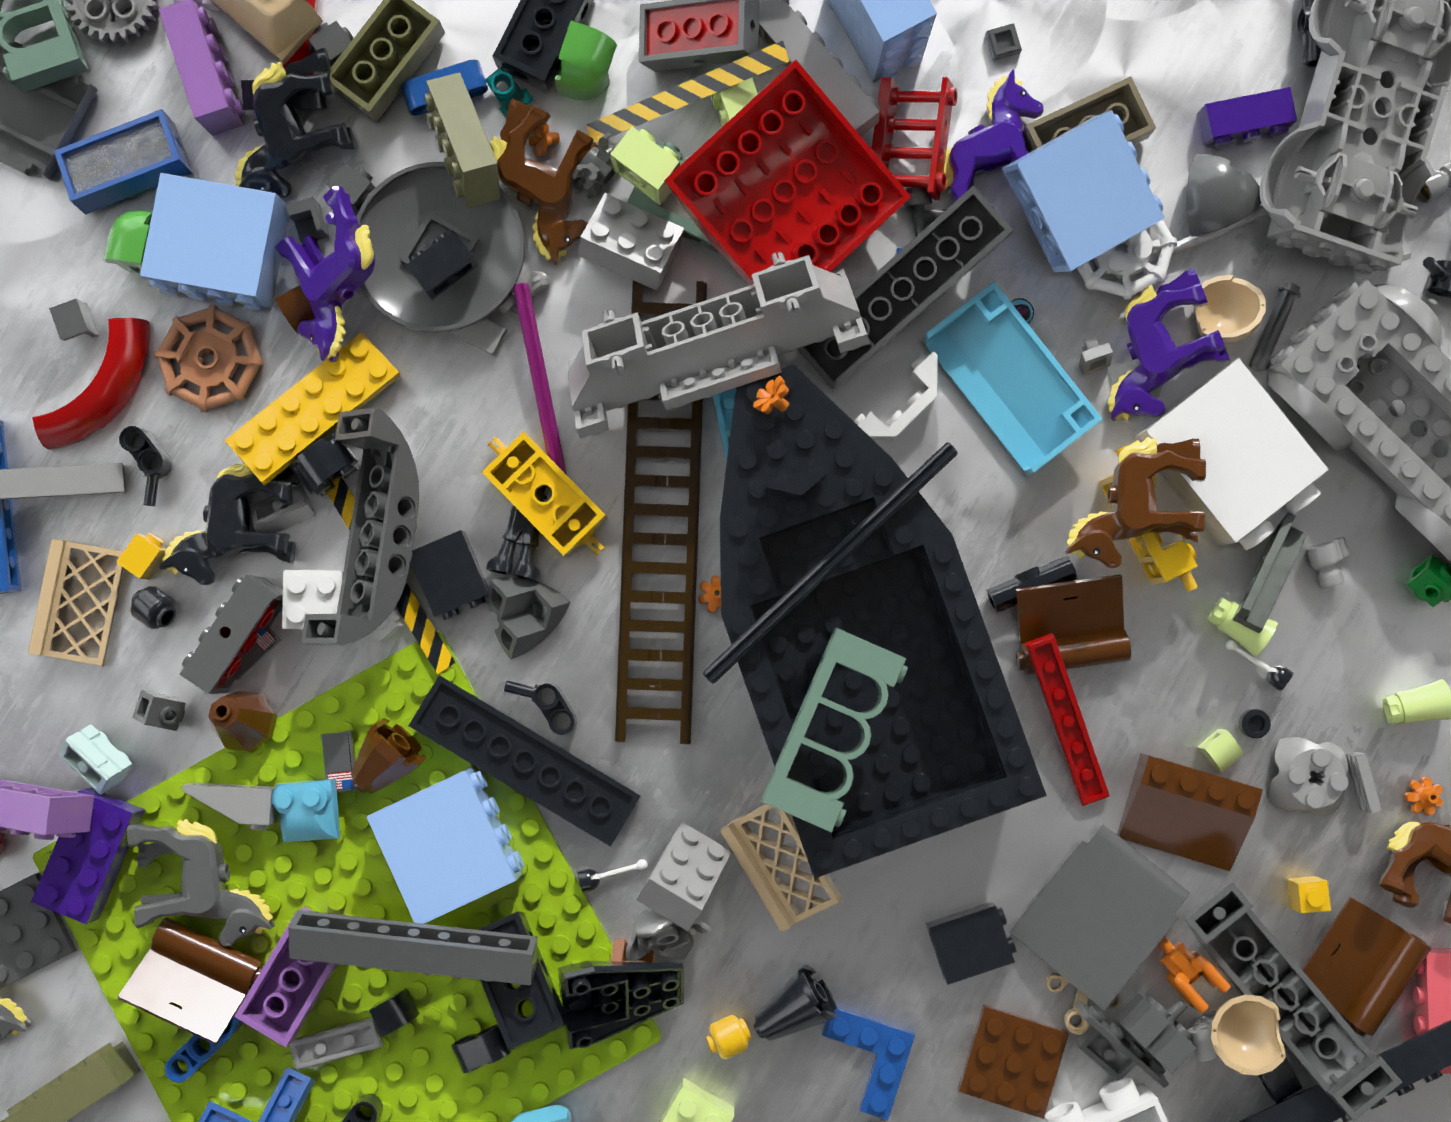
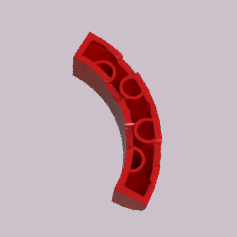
(106, 393)

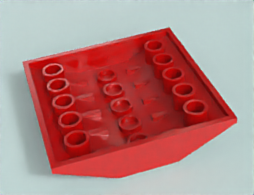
(786, 181)

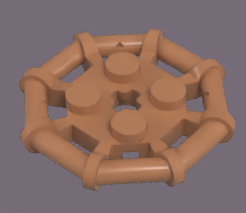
(216, 373)

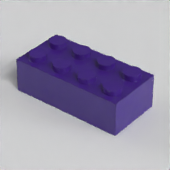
(86, 866)

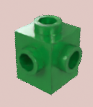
(1431, 581)

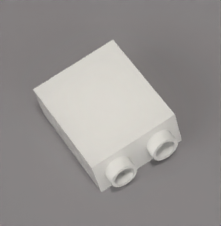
(1250, 455)

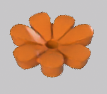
(542, 139)
(772, 396)
(709, 594)
(1424, 796)

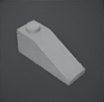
(239, 802)

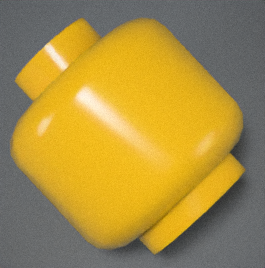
(728, 1037)

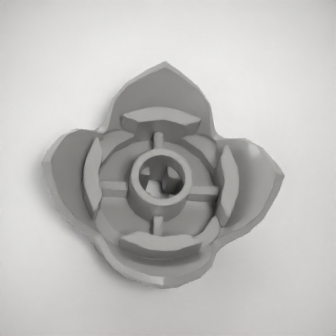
(1295, 761)
(664, 935)

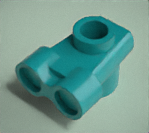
(513, 90)

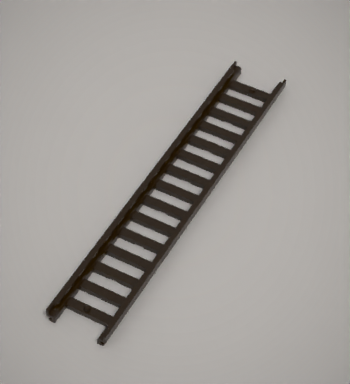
(690, 540)

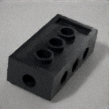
(526, 31)
(508, 1001)

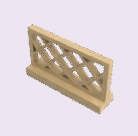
(51, 598)
(764, 871)

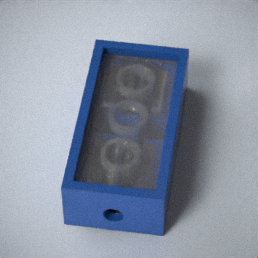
(122, 161)

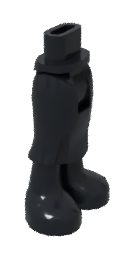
(521, 533)

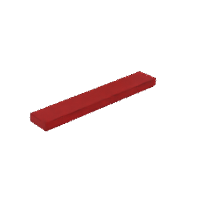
(1067, 719)

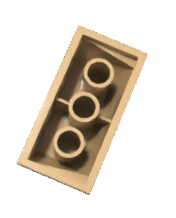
(276, 24)

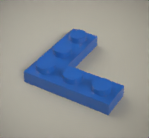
(891, 1050)
(282, 1106)

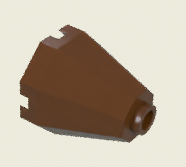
(243, 721)
(385, 757)

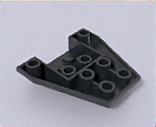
(615, 996)

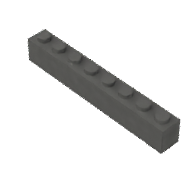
(413, 947)

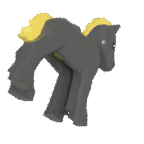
(202, 881)

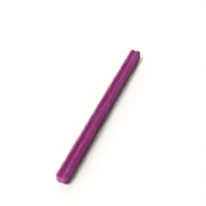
(538, 374)

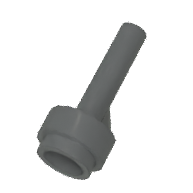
(918, 199)

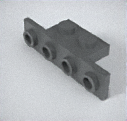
(1112, 1051)

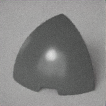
(1218, 194)
(525, 612)

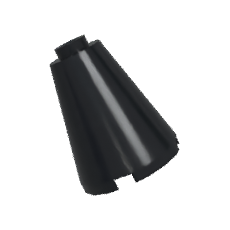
(796, 1006)

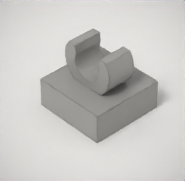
(1094, 356)

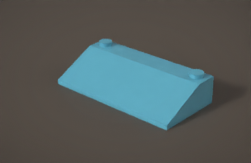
(1011, 379)

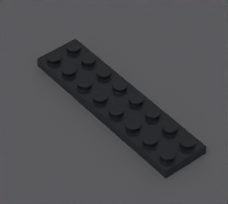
(524, 760)

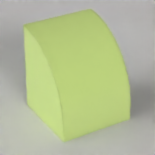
(1221, 750)

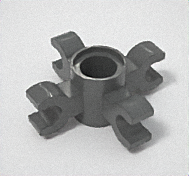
(596, 167)

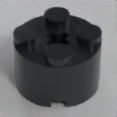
(324, 464)

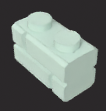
(95, 759)

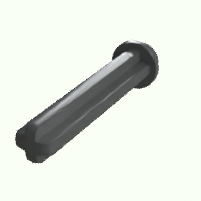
(1275, 325)

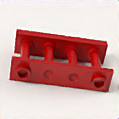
(888, 99)

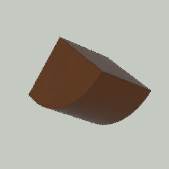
(295, 307)

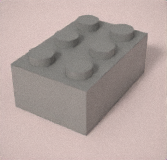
(630, 241)
(684, 876)

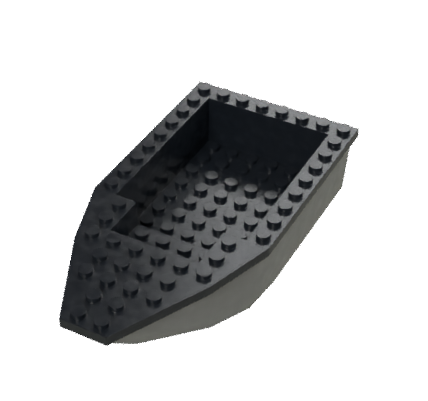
(949, 732)

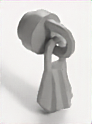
(537, 282)

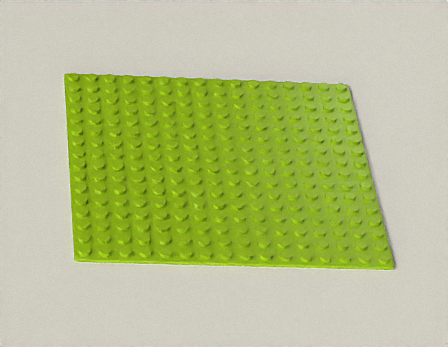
(349, 876)

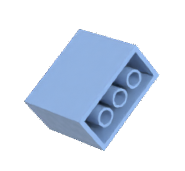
(886, 32)
(1084, 192)
(215, 241)
(446, 845)

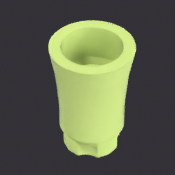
(1254, 642)
(1419, 704)

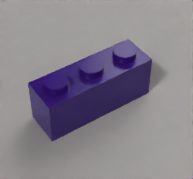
(1247, 117)

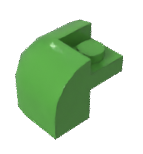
(584, 62)
(128, 240)

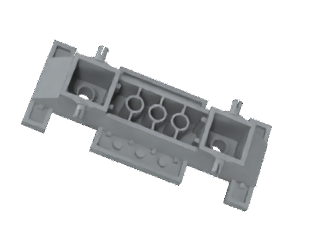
(712, 342)

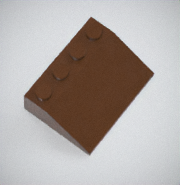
(1188, 812)

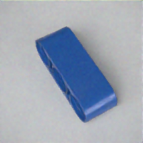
(415, 88)
(195, 1055)

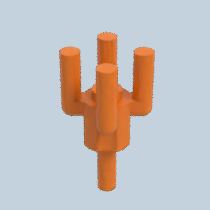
(1186, 968)

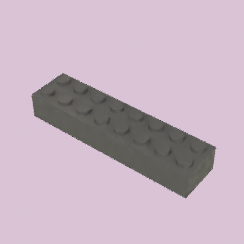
(914, 281)

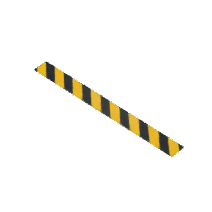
(689, 91)
(408, 604)

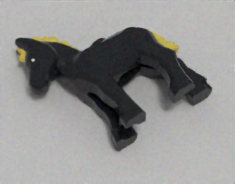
(281, 124)
(230, 525)

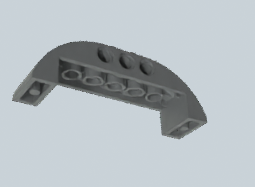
(379, 531)
(1307, 1021)

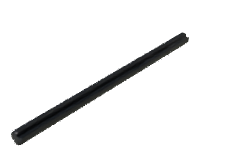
(830, 563)

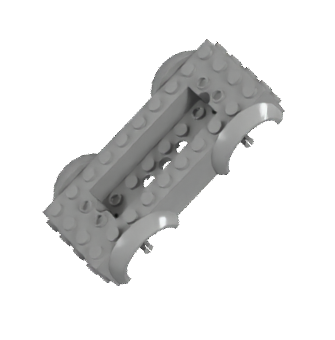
(1322, 179)
(1347, 371)

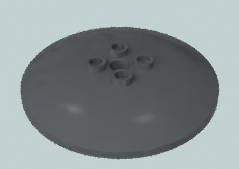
(406, 217)

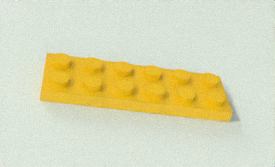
(312, 408)

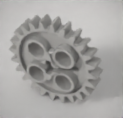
(103, 25)

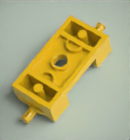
(567, 517)
(1159, 562)

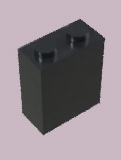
(450, 575)
(971, 942)

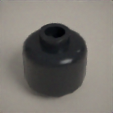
(153, 607)

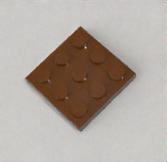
(1013, 1061)

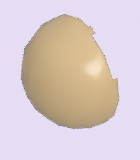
(1233, 308)
(1248, 1035)

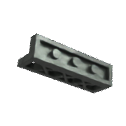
(1270, 575)

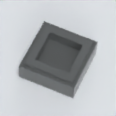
(1003, 41)

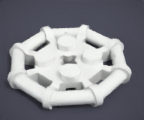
(1133, 262)

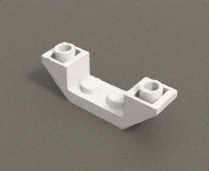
(926, 377)

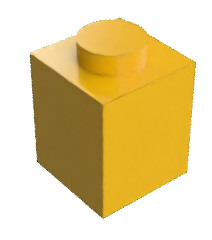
(143, 555)
(1308, 894)

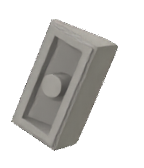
(273, 516)

